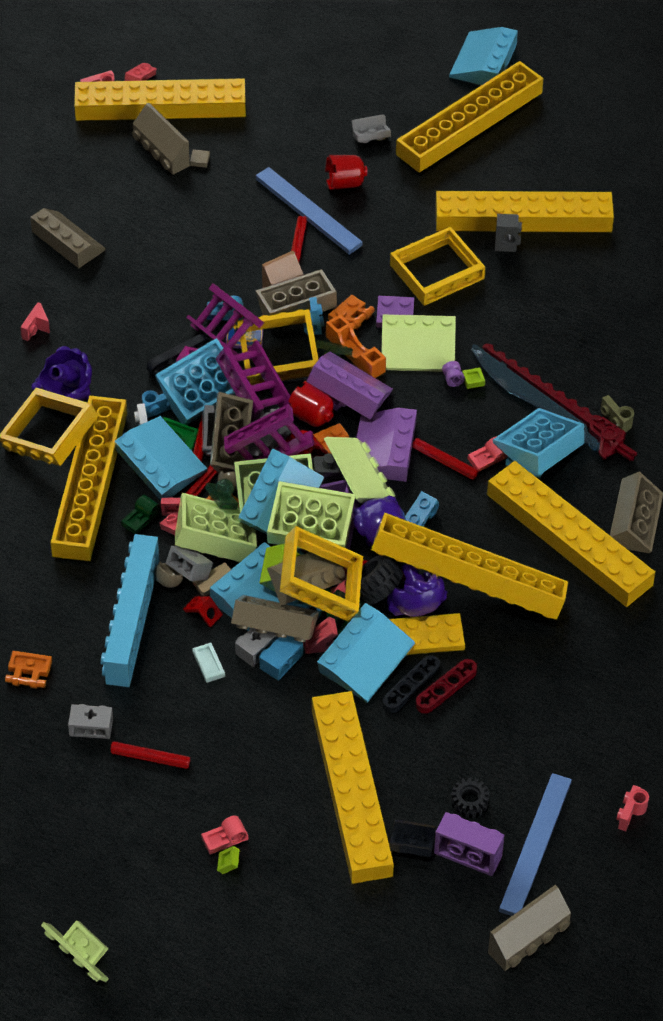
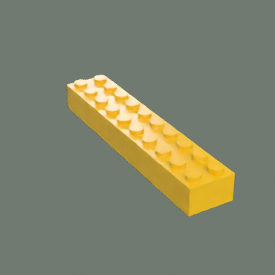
(169, 97)
(469, 116)
(535, 209)
(89, 482)
(571, 533)
(470, 566)
(352, 787)

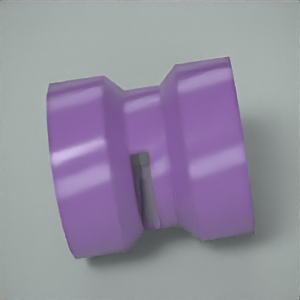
(453, 373)

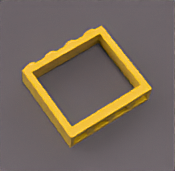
(447, 286)
(286, 371)
(84, 414)
(312, 594)

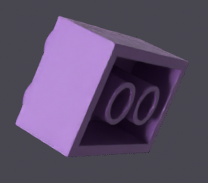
(469, 843)

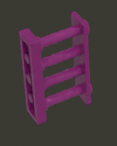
(229, 303)
(238, 378)
(268, 425)

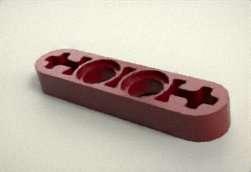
(444, 684)

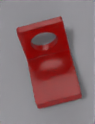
(201, 605)

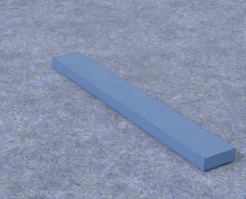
(310, 210)
(535, 845)

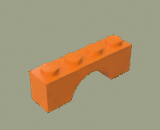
(368, 360)

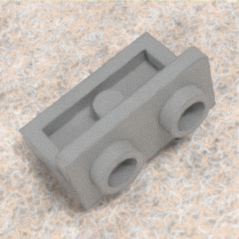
(370, 129)

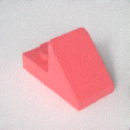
(36, 320)
(322, 637)

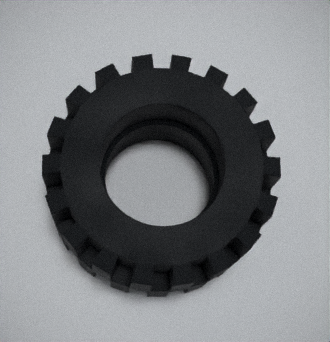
(379, 579)

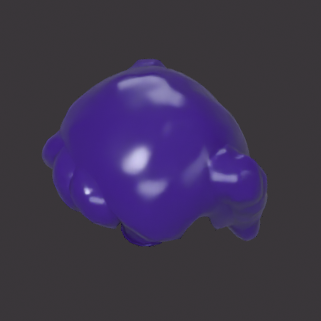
(66, 374)
(370, 513)
(419, 596)

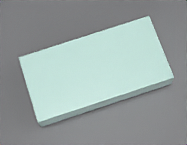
(208, 662)

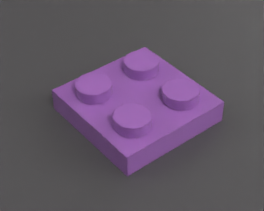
(393, 306)

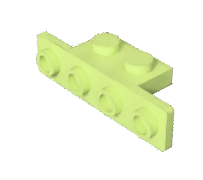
(82, 945)

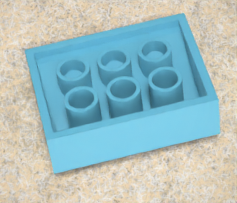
(484, 55)
(194, 382)
(541, 440)
(159, 457)
(277, 468)
(242, 581)
(365, 653)

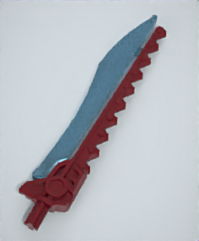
(518, 381)

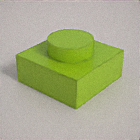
(473, 378)
(228, 860)

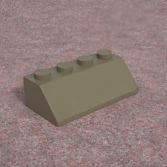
(161, 139)
(65, 237)
(295, 294)
(230, 415)
(636, 513)
(310, 569)
(273, 617)
(529, 928)

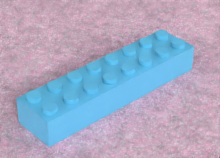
(130, 611)

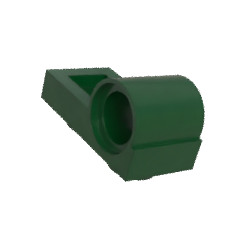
(142, 515)

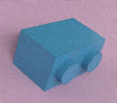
(280, 656)

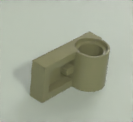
(621, 416)

